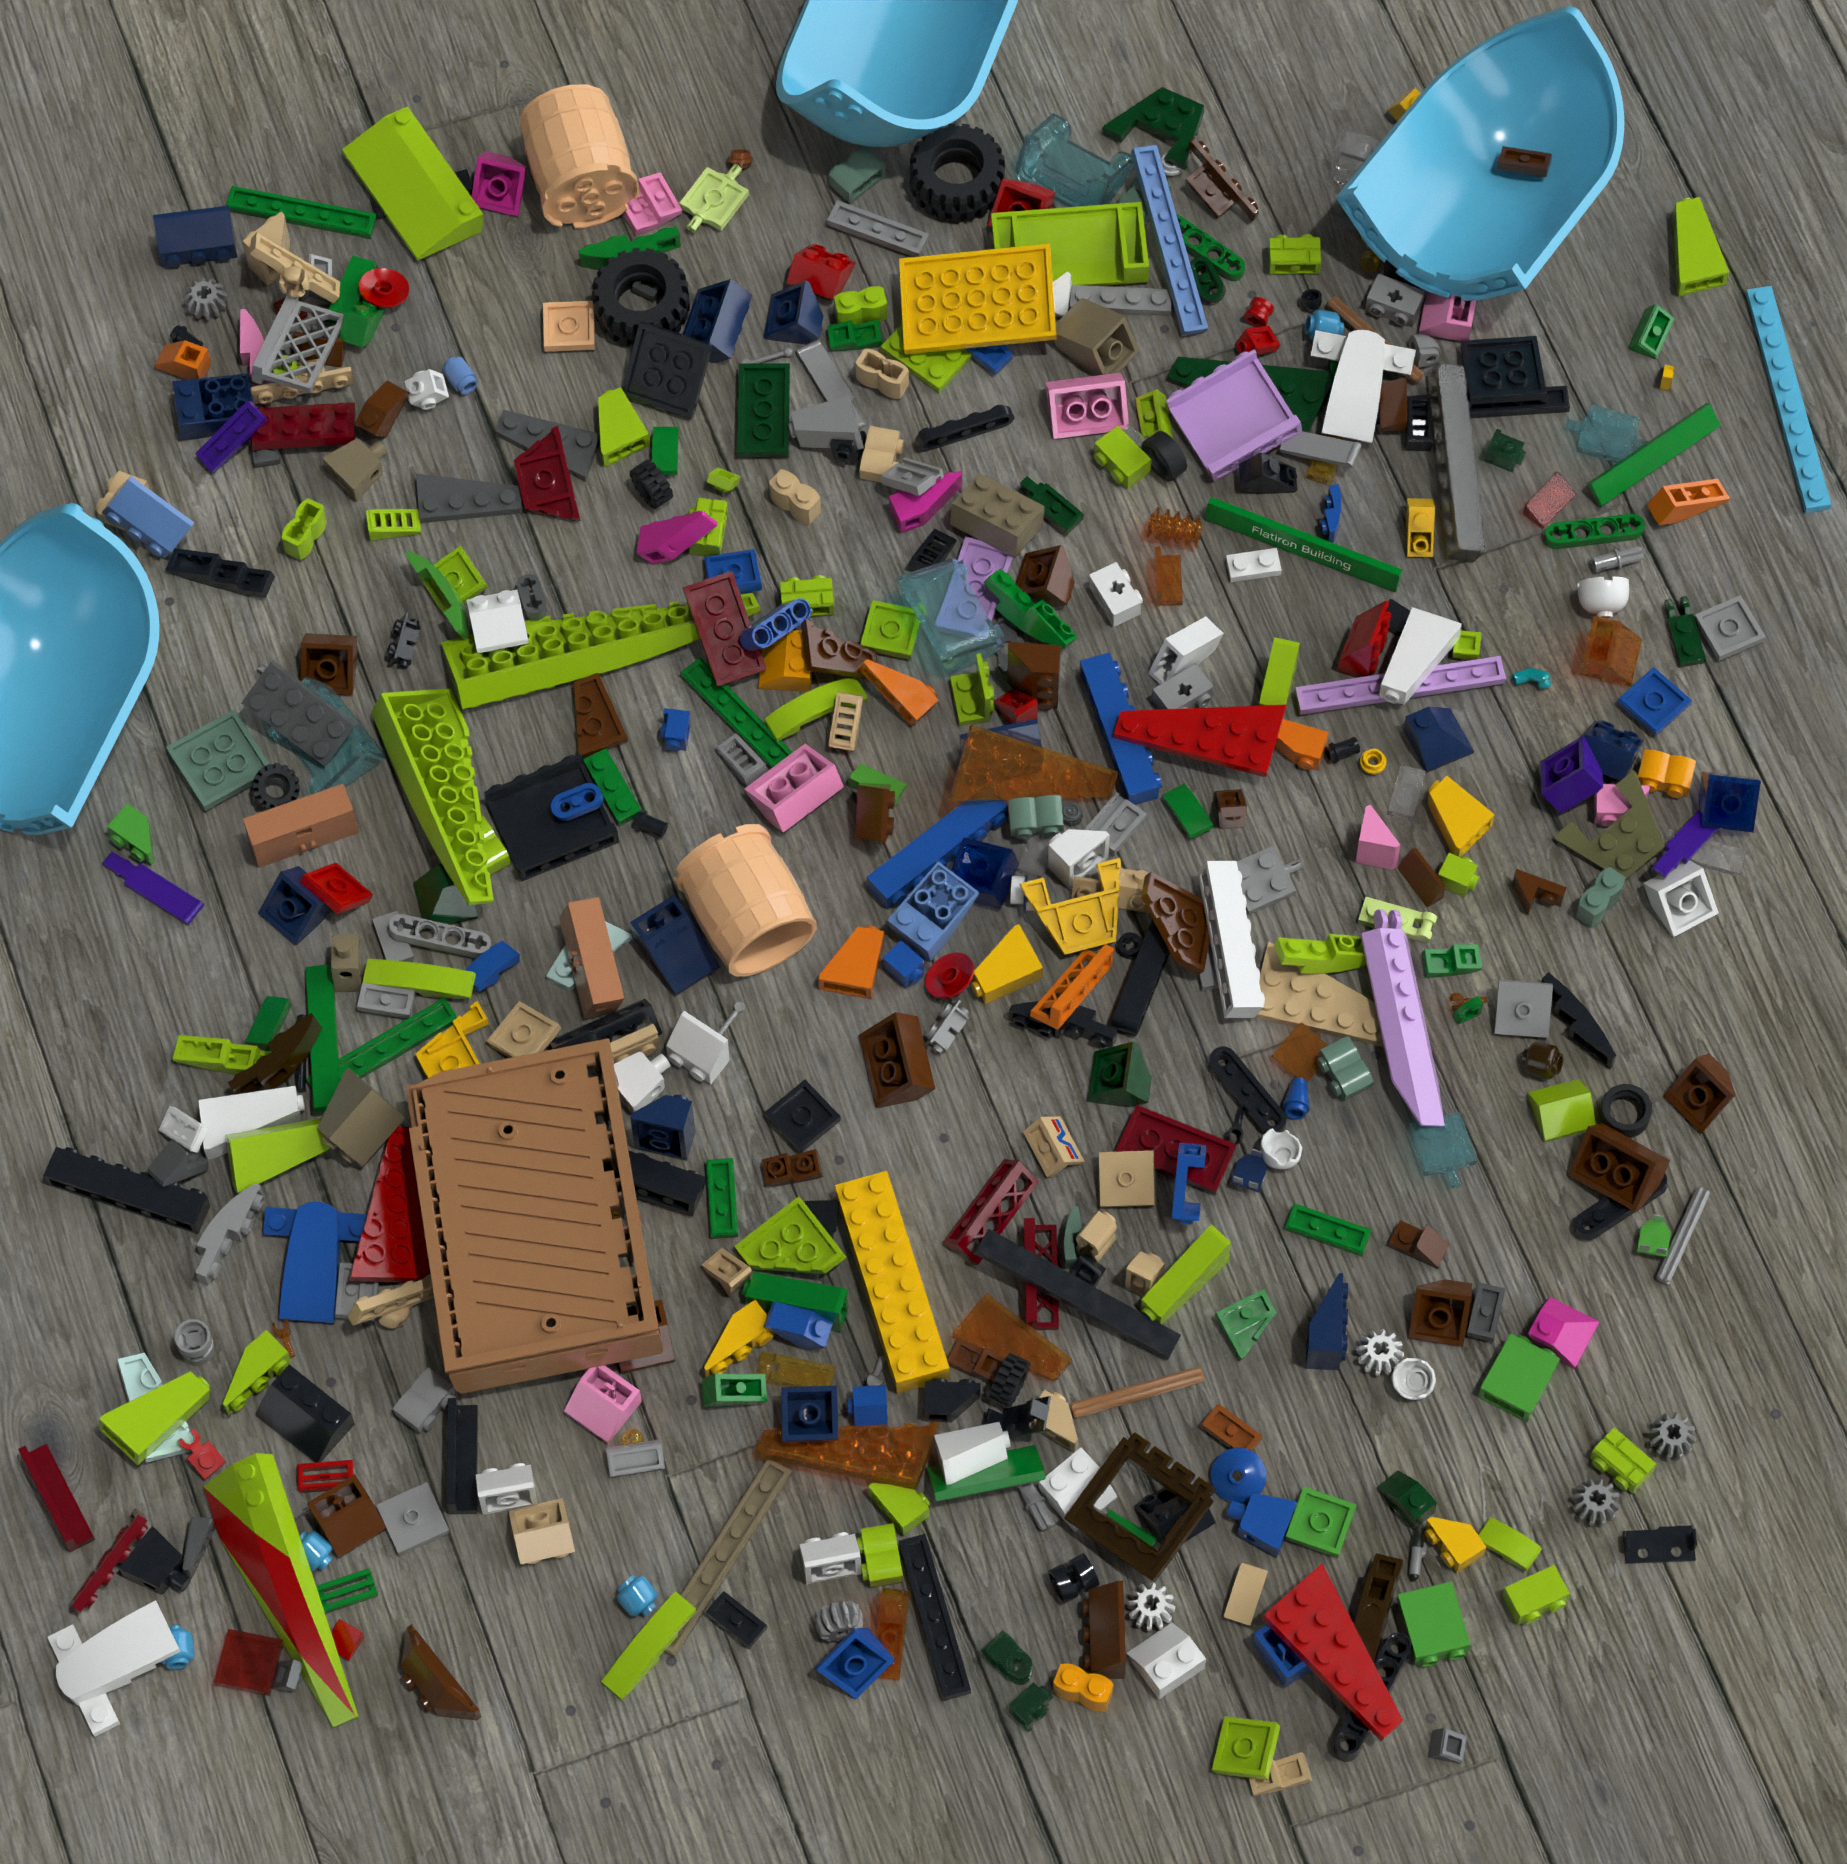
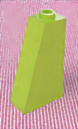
(1697, 252)
(272, 1150)
(1187, 1275)
(155, 1416)

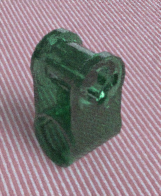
(1005, 1655)

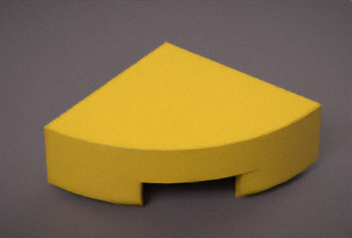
(1667, 377)

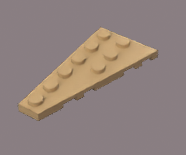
(1316, 1001)

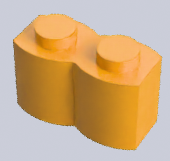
(1666, 773)
(1077, 1686)

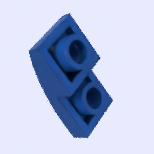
(1331, 518)
(491, 963)

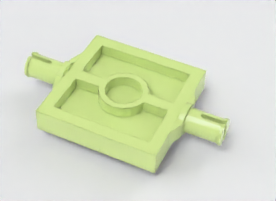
(714, 198)

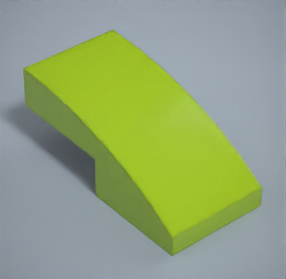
(1509, 1543)

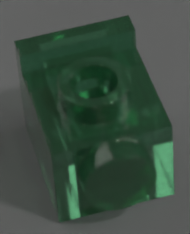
(1505, 451)
(1030, 1705)

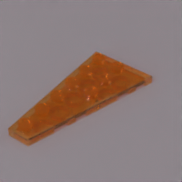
(1009, 768)
(863, 1452)

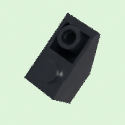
(1267, 475)
(948, 1400)

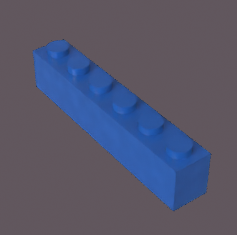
(1107, 699)
(939, 843)

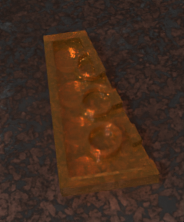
(1001, 1331)

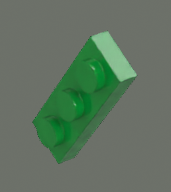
(613, 786)

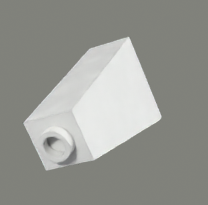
(1418, 652)
(246, 1113)

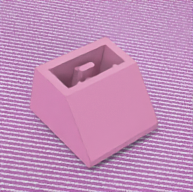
(1447, 317)
(603, 1402)

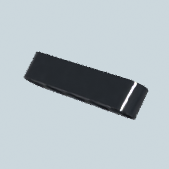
(1141, 982)
(1385, 1659)

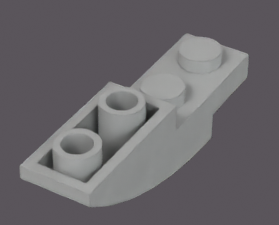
(230, 1223)

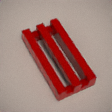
(319, 1466)

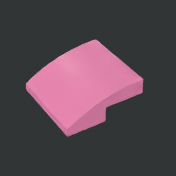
(653, 205)

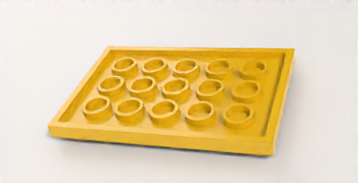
(977, 299)

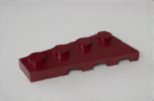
(86, 1594)

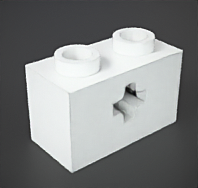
(1115, 594)

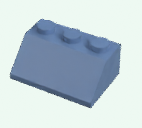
(147, 517)

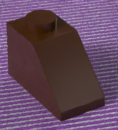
(382, 409)

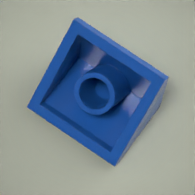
(856, 1662)

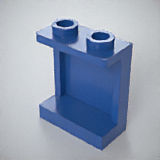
(1193, 1156)

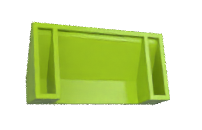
(414, 184)
(1090, 242)

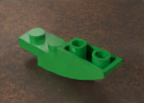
(596, 255)
(1034, 619)

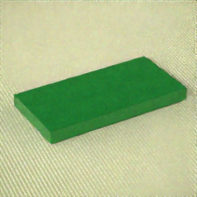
(1020, 1468)

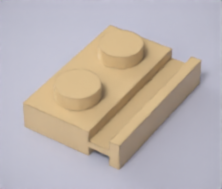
(642, 1041)

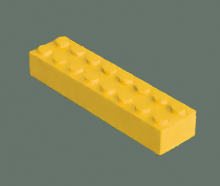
(892, 1281)

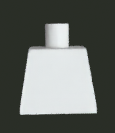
(640, 1079)

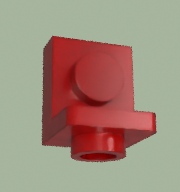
(1257, 338)

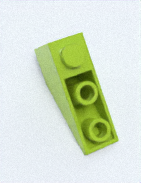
(258, 1365)

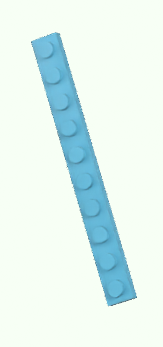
(1788, 399)

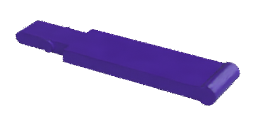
(1683, 845)
(155, 888)

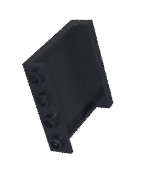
(531, 830)

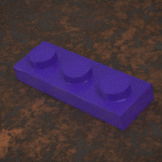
(231, 436)

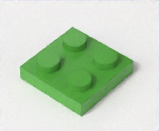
(1320, 1522)

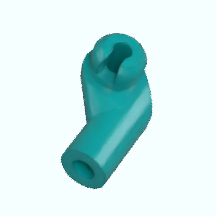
(1532, 674)

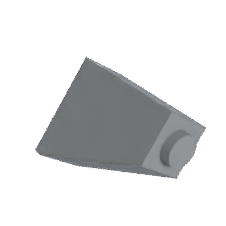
(826, 421)

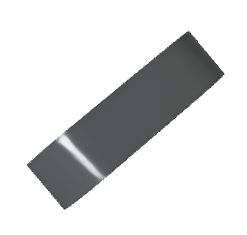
(527, 598)

